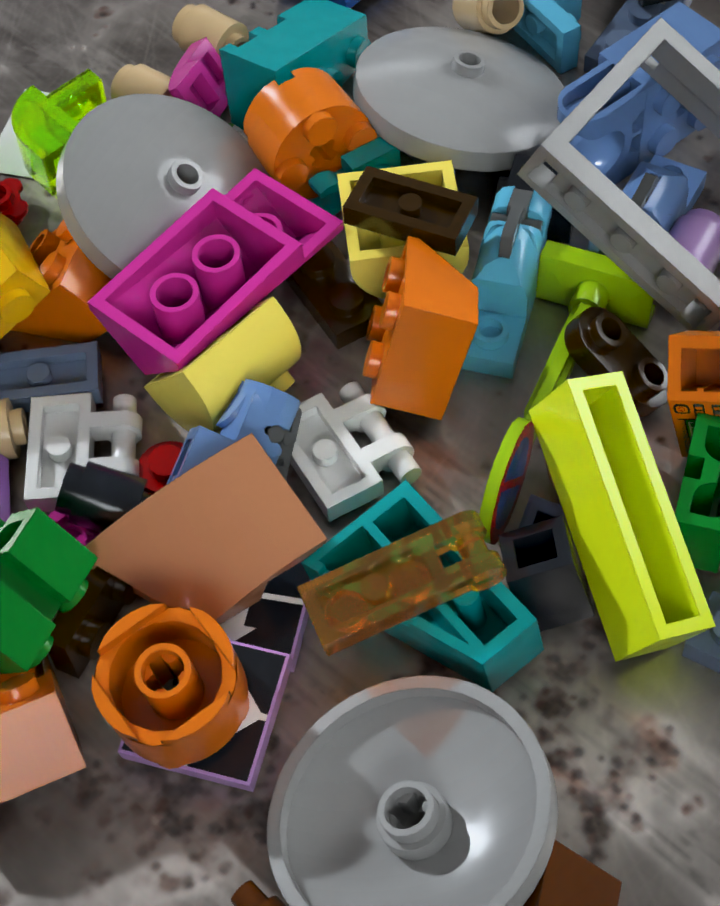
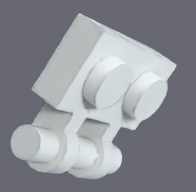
(66, 431)
(334, 465)

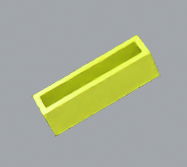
(620, 516)

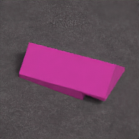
(210, 270)

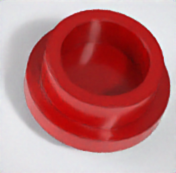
(158, 464)

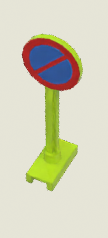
(580, 282)

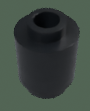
(98, 495)

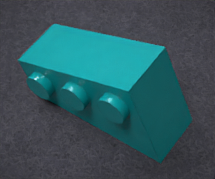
(306, 35)
(476, 634)

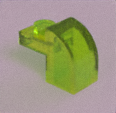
(46, 122)

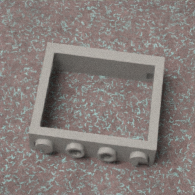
(605, 211)

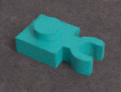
(374, 154)

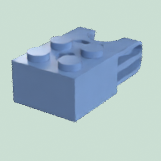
(641, 115)

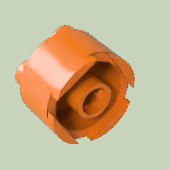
(304, 128)
(146, 653)

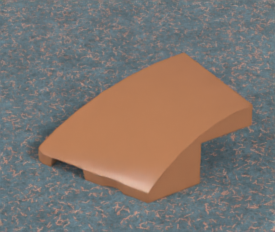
(212, 535)

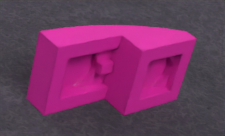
(200, 78)

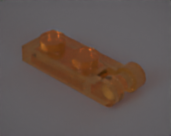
(400, 581)

